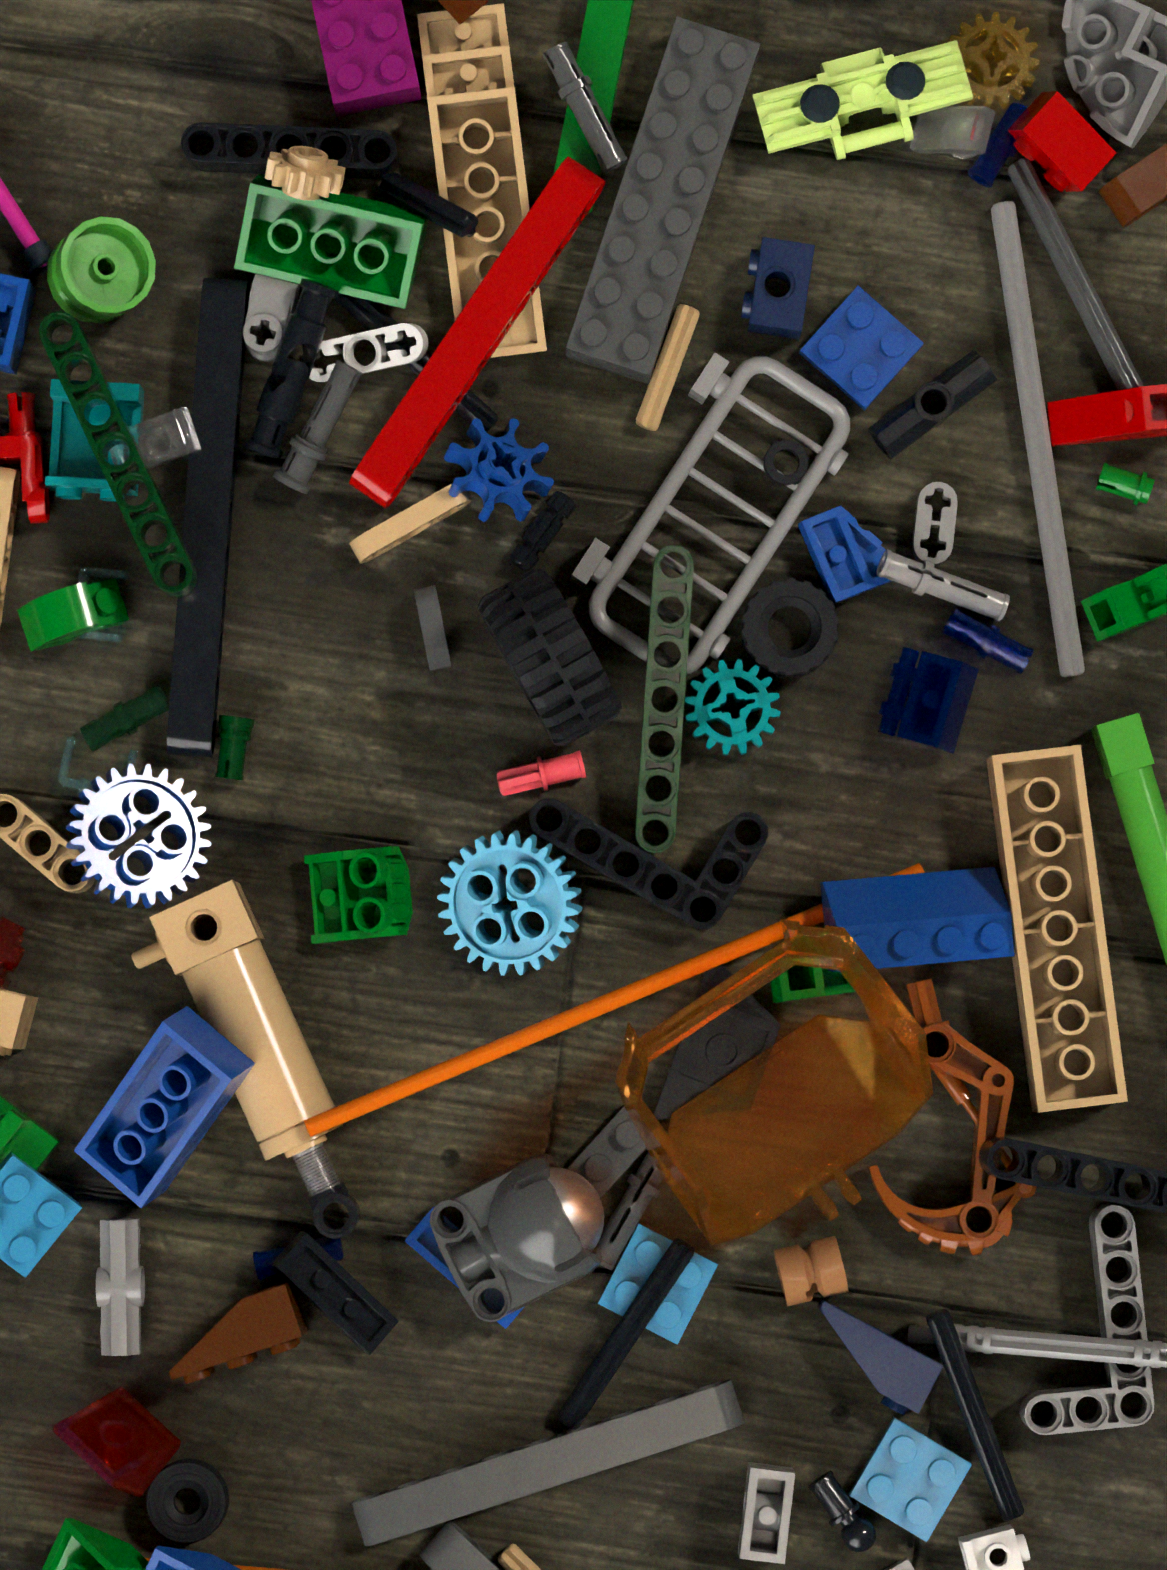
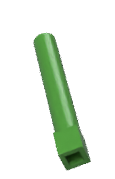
(1128, 766)

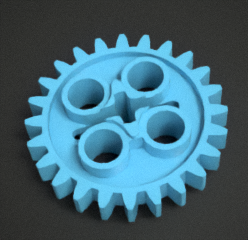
(548, 898)

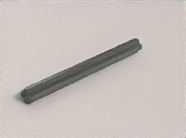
(1073, 275)

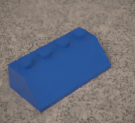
(923, 916)

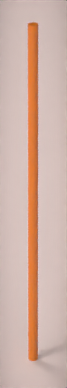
(563, 1021)

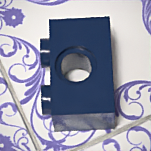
(793, 265)

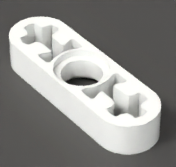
(392, 334)

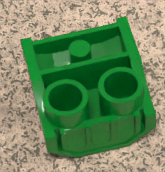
(359, 894)

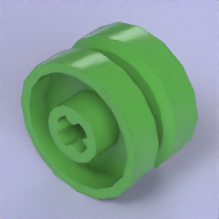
(94, 247)

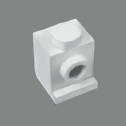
(979, 1545)

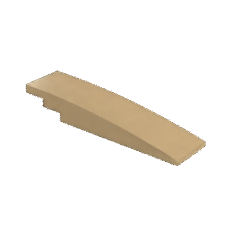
(478, 153)

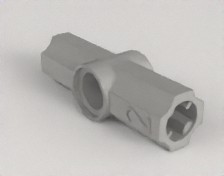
(120, 1286)

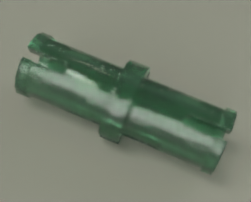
(125, 718)

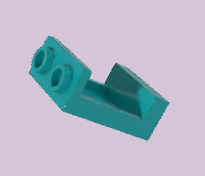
(72, 460)

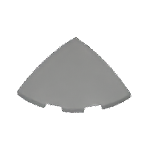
(1117, 63)

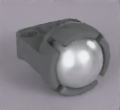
(521, 1234)

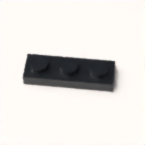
(335, 1292)

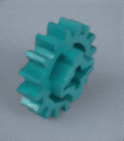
(727, 688)

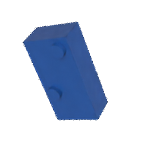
(164, 1106)

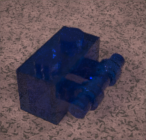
(935, 701)

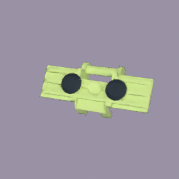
(859, 83)

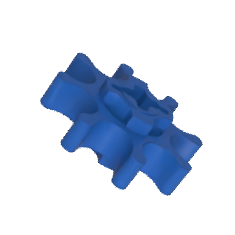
(498, 469)

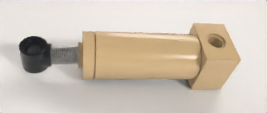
(247, 1006)

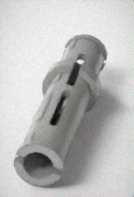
(927, 579)

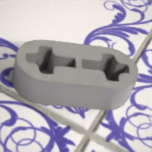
(923, 523)

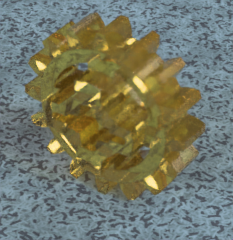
(1008, 60)

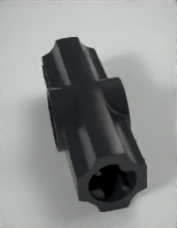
(953, 387)

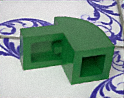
(1128, 604)
(72, 612)
(808, 982)

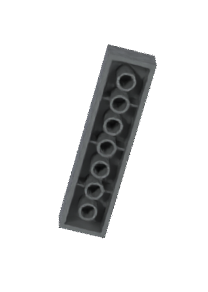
(662, 200)

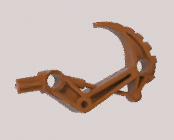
(994, 1089)

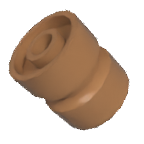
(811, 1270)

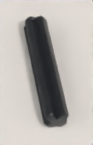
(428, 204)

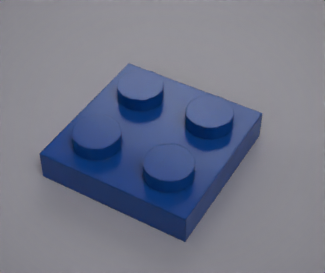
(861, 348)

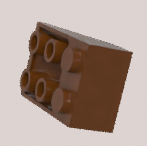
(257, 1322)

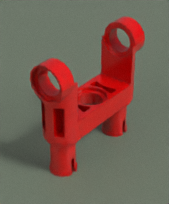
(25, 447)

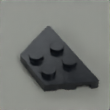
(716, 1047)

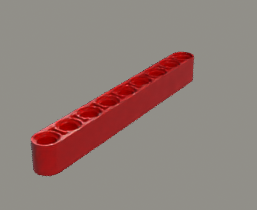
(477, 332)

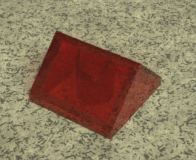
(119, 1441)

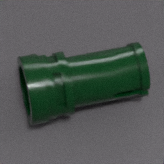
(234, 737)

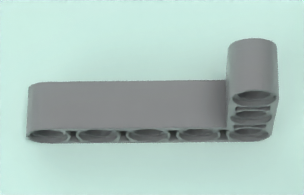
(1117, 1381)

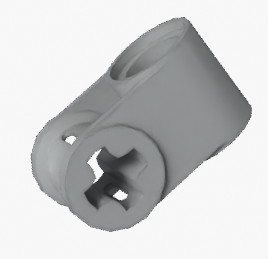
(268, 309)

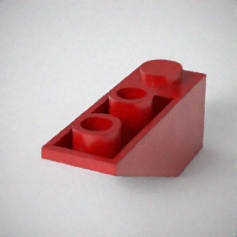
(1109, 416)

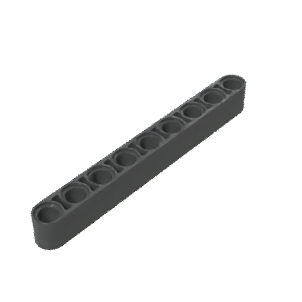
(547, 1462)

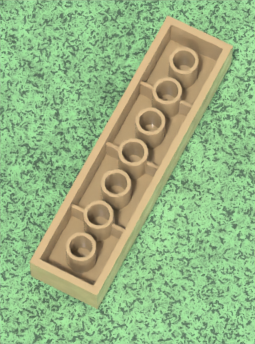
(1057, 929)

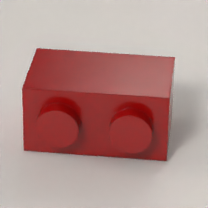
(1060, 142)

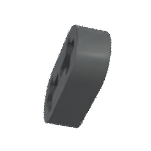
(432, 627)

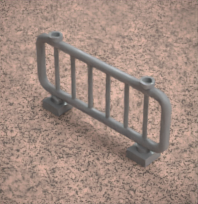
(726, 392)

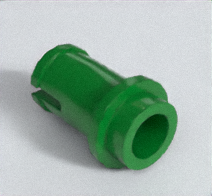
(1125, 484)

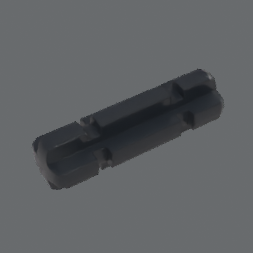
(542, 531)

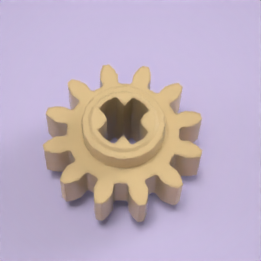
(304, 173)

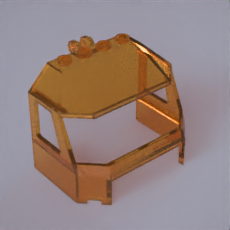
(793, 1110)

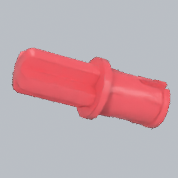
(541, 773)

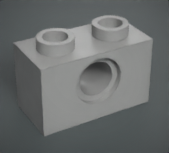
(766, 1513)

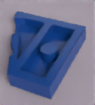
(843, 554)

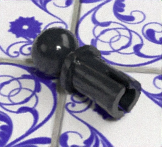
(856, 1532)

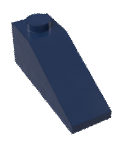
(890, 1365)

